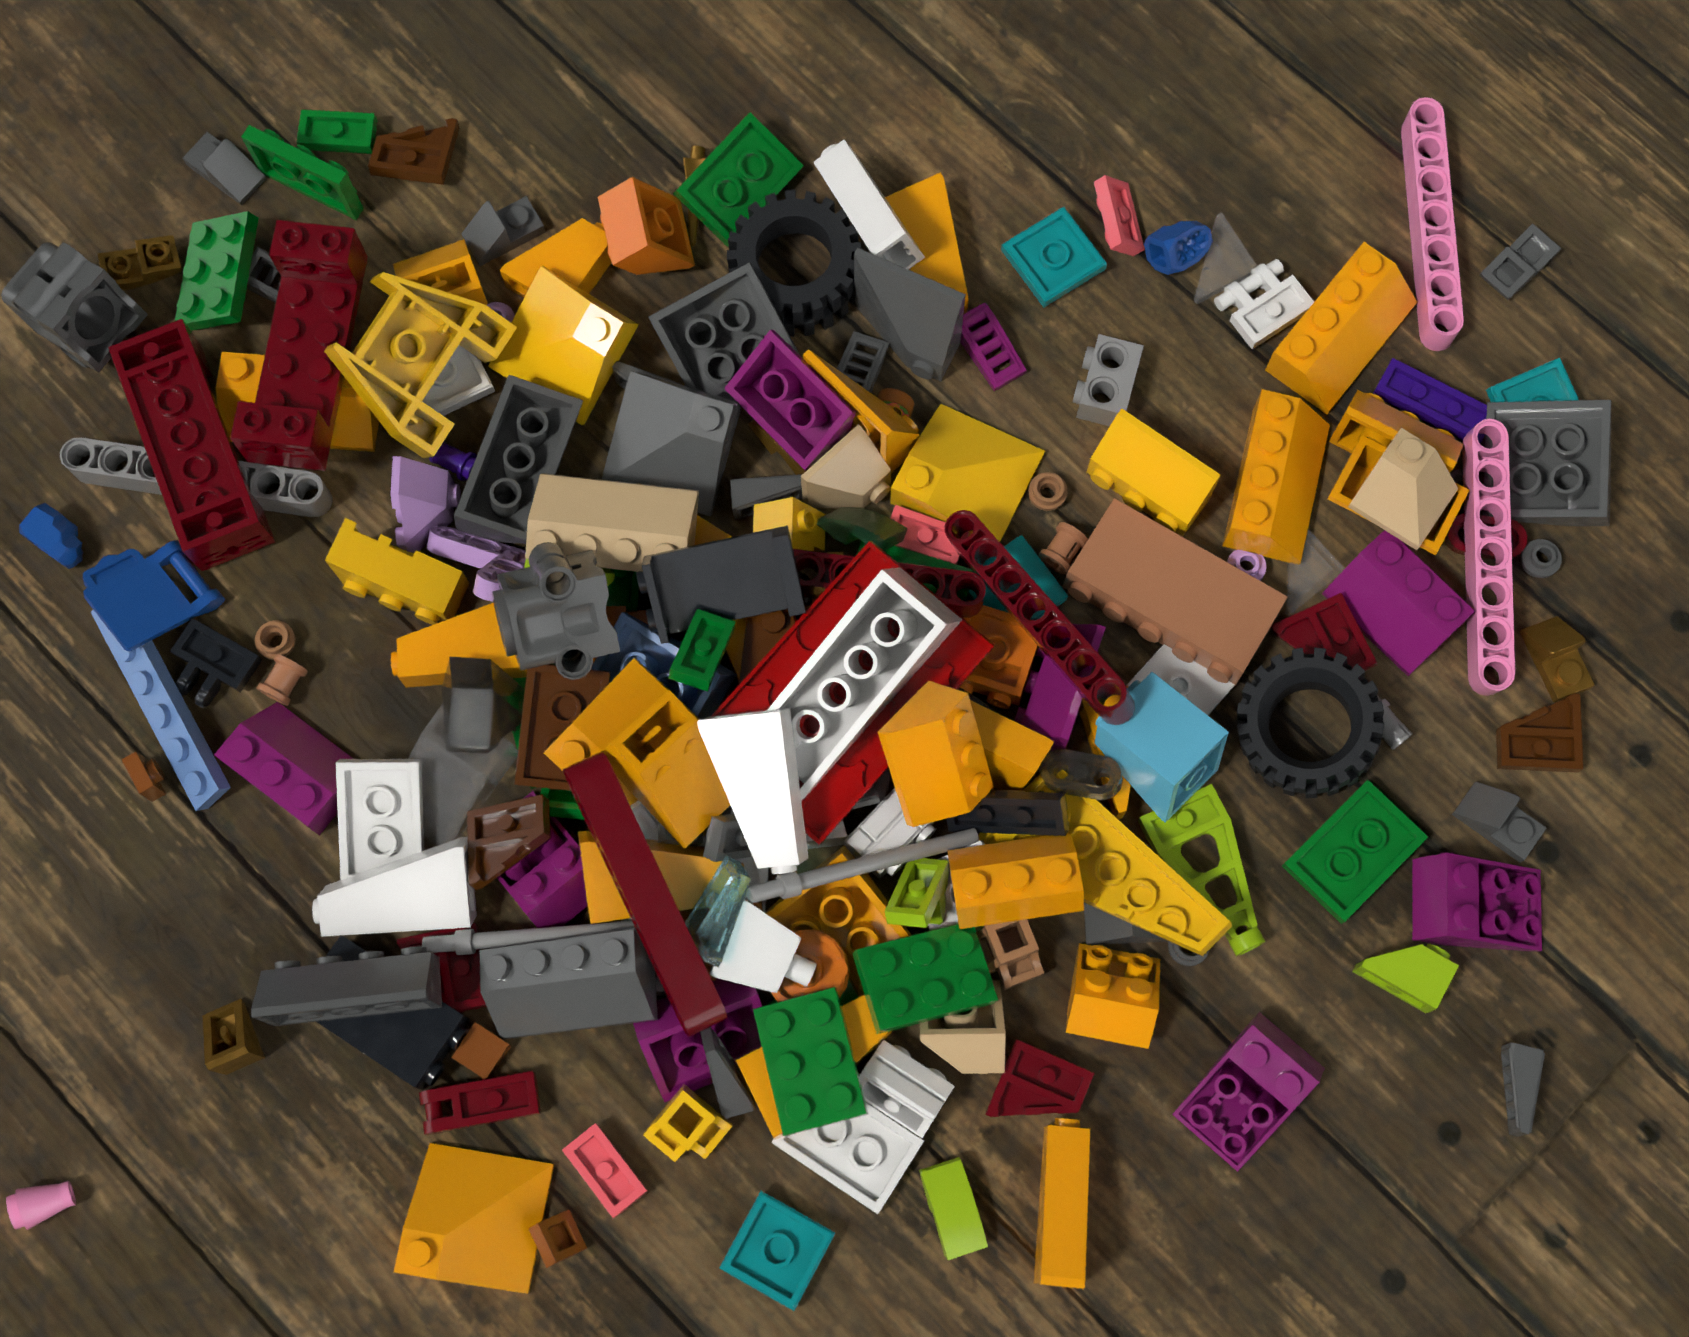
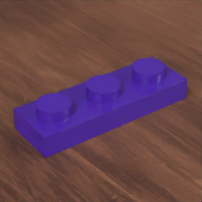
(1430, 400)

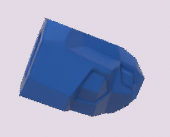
(1177, 246)
(53, 535)

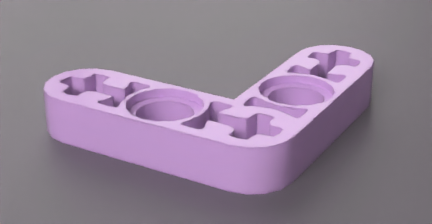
(479, 552)

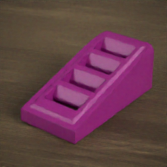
(983, 315)

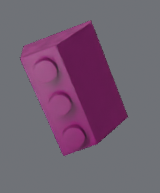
(791, 401)
(1399, 602)
(1053, 698)
(287, 764)
(681, 1059)

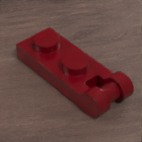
(481, 1102)

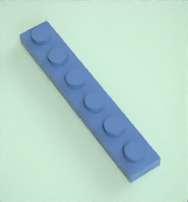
(170, 720)

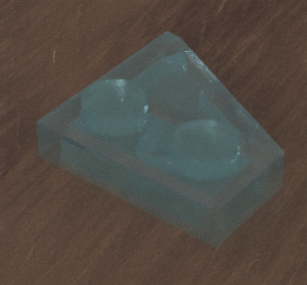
(718, 910)

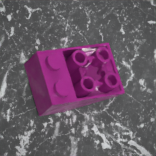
(549, 880)
(1476, 903)
(1249, 1091)

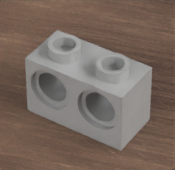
(1112, 382)

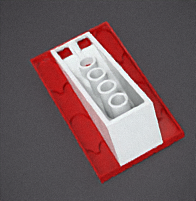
(850, 670)

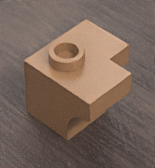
(1011, 952)

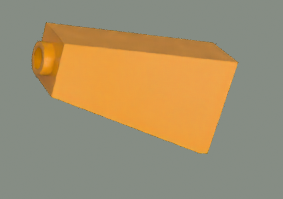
(929, 221)
(425, 653)
(1009, 748)
(683, 870)
(754, 1068)
(1063, 1205)

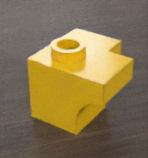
(799, 518)
(686, 1125)

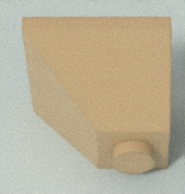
(847, 475)
(1406, 489)
(970, 1039)

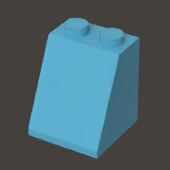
(1164, 747)

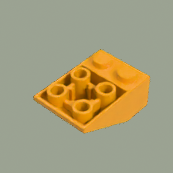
(669, 768)

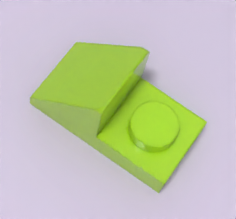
(919, 894)

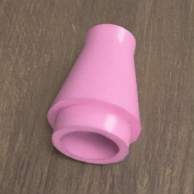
(38, 1203)

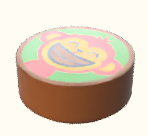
(898, 400)

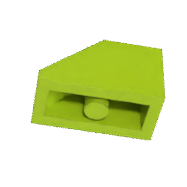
(1412, 974)

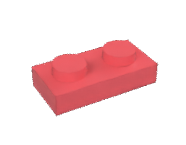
(1118, 215)
(925, 535)
(605, 1170)

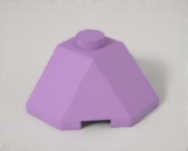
(422, 500)

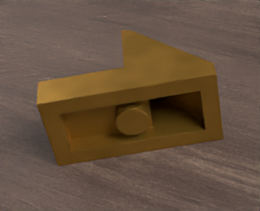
(1556, 657)

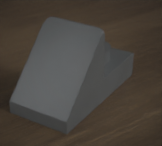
(225, 167)
(500, 231)
(1498, 820)
(725, 838)

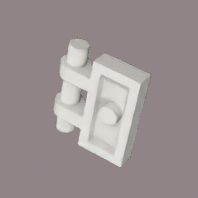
(1270, 312)

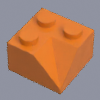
(645, 229)

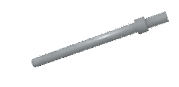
(792, 884)
(467, 941)

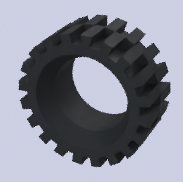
(827, 295)
(1306, 673)

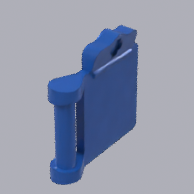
(139, 597)

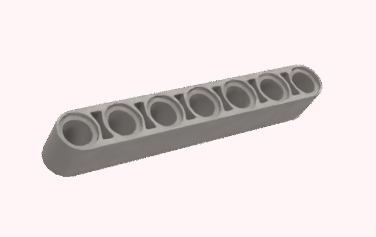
(139, 477)

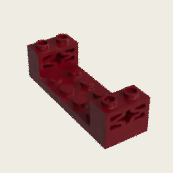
(298, 382)
(189, 445)

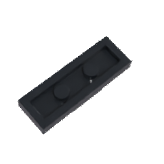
(1016, 814)

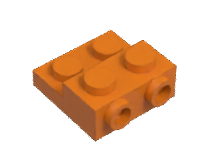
(1008, 665)

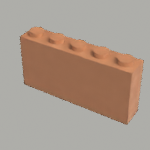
(1173, 592)

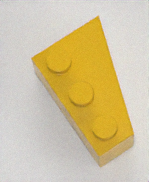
(396, 575)

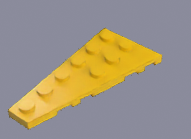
(1130, 878)

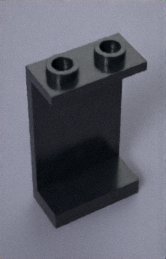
(721, 577)
(403, 1042)

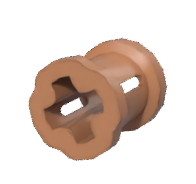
(1063, 548)
(282, 679)

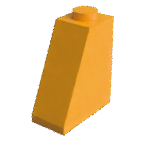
(574, 253)

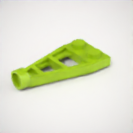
(1200, 816)

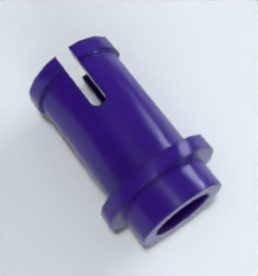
(454, 460)

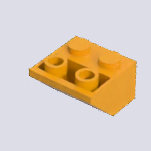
(444, 269)
(1114, 996)

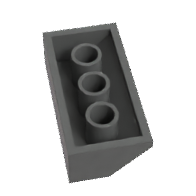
(520, 444)
(568, 984)
(348, 988)

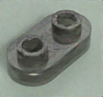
(1083, 773)

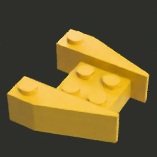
(408, 351)

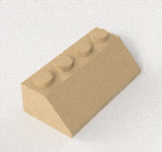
(611, 518)

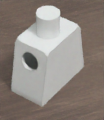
(762, 953)

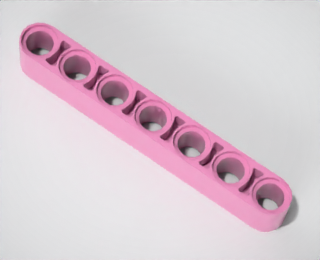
(1429, 239)
(1498, 541)

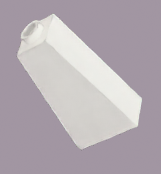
(867, 206)
(761, 782)
(401, 896)

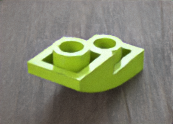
(953, 1208)

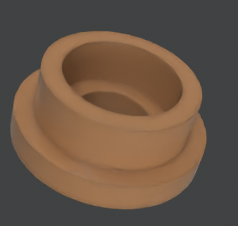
(1051, 481)
(267, 632)

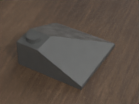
(910, 313)
(718, 329)
(672, 438)
(1557, 460)

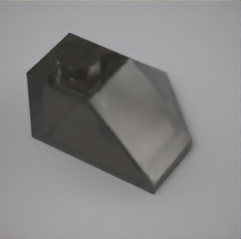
(479, 705)

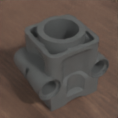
(72, 304)
(555, 611)

